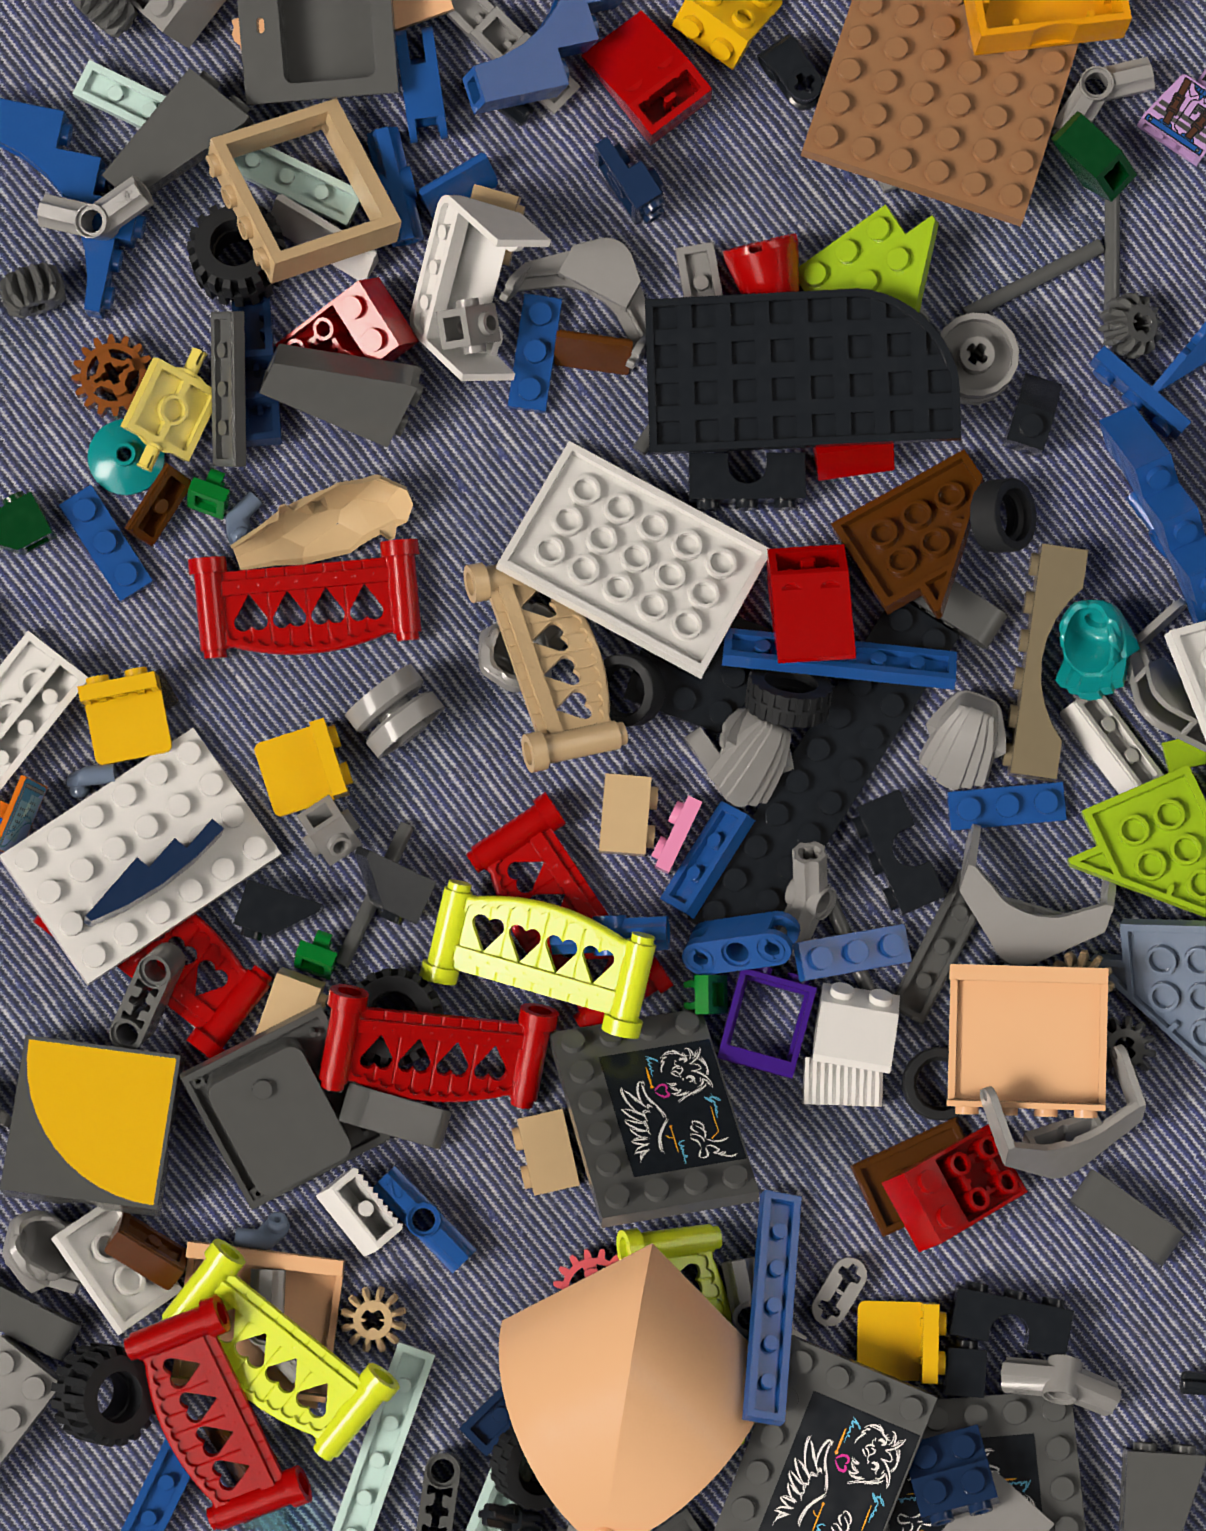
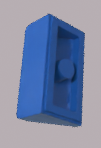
(459, 182)

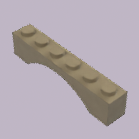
(1035, 742)

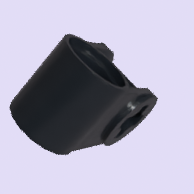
(787, 68)

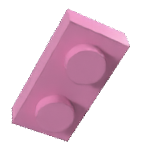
(682, 818)

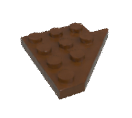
(914, 535)

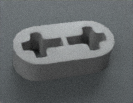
(702, 748)
(846, 1297)

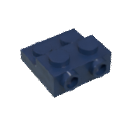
(635, 186)
(952, 1476)

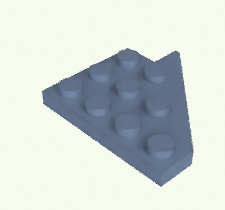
(1165, 977)

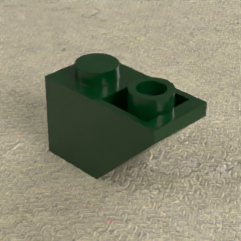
(1093, 157)
(23, 524)

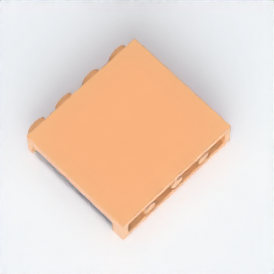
(1028, 1036)
(311, 1301)

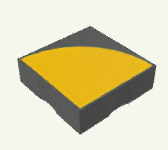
(92, 1125)

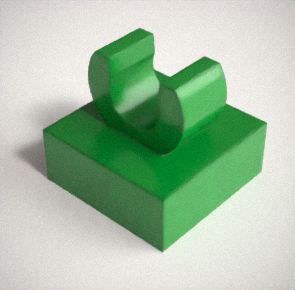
(209, 495)
(316, 957)
(710, 994)

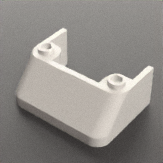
(465, 263)

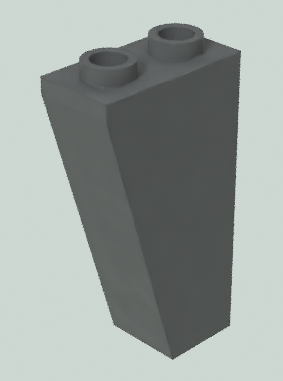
(178, 132)
(345, 390)
(1158, 1486)

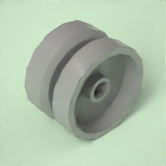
(994, 346)
(390, 706)

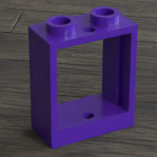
(756, 1060)

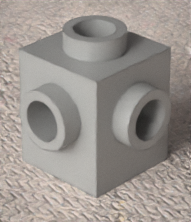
(468, 326)
(329, 830)

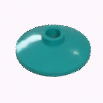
(118, 475)

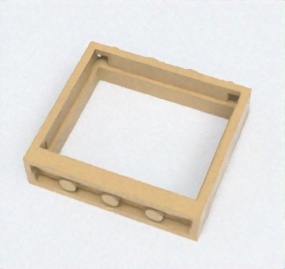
(296, 260)

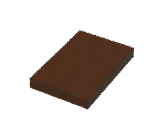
(889, 1162)

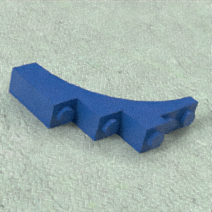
(536, 68)
(38, 138)
(1168, 506)

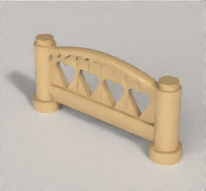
(556, 733)

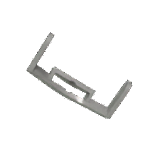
(599, 269)
(1159, 688)
(1022, 930)
(1072, 1142)

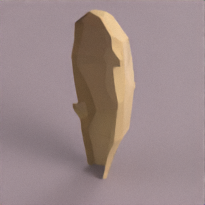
(309, 527)

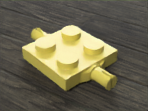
(170, 409)

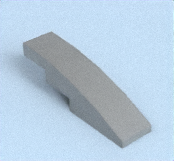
(497, 36)

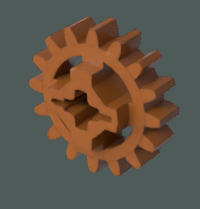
(99, 383)

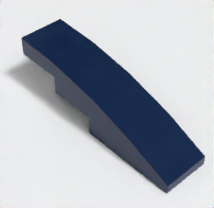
(262, 412)
(141, 881)

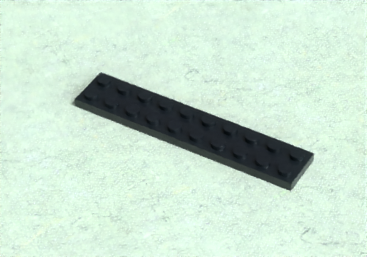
(826, 777)

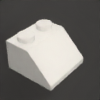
(856, 1027)

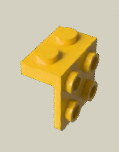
(724, 26)
(126, 716)
(303, 768)
(902, 1339)

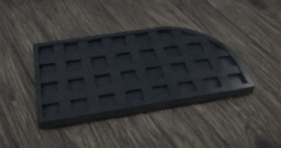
(796, 372)

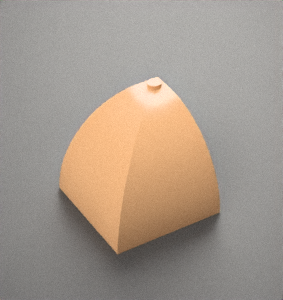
(624, 1393)

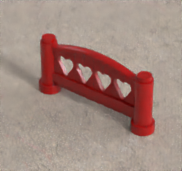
(388, 578)
(532, 839)
(218, 1011)
(356, 1027)
(194, 1339)

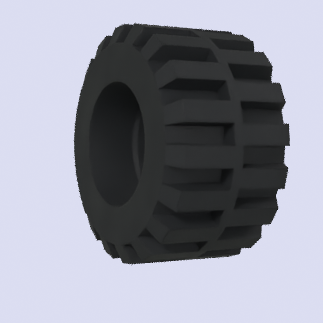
(222, 280)
(407, 984)
(78, 1393)

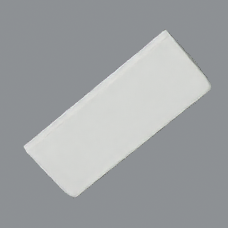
(304, 226)
(1110, 743)

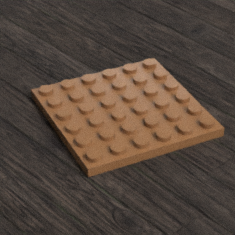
(931, 116)

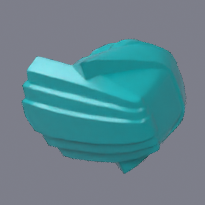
(1094, 649)

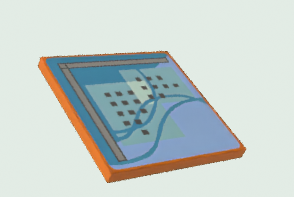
(20, 812)

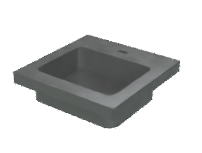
(317, 49)
(271, 1111)

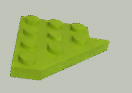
(876, 258)
(1152, 841)

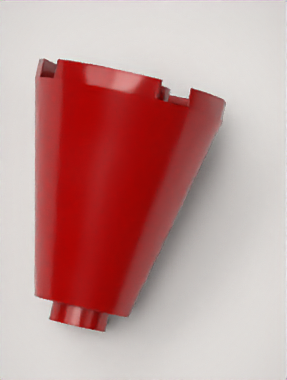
(765, 265)

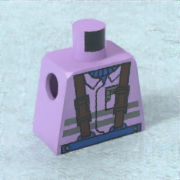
(1180, 118)

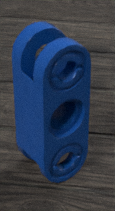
(421, 86)
(740, 943)

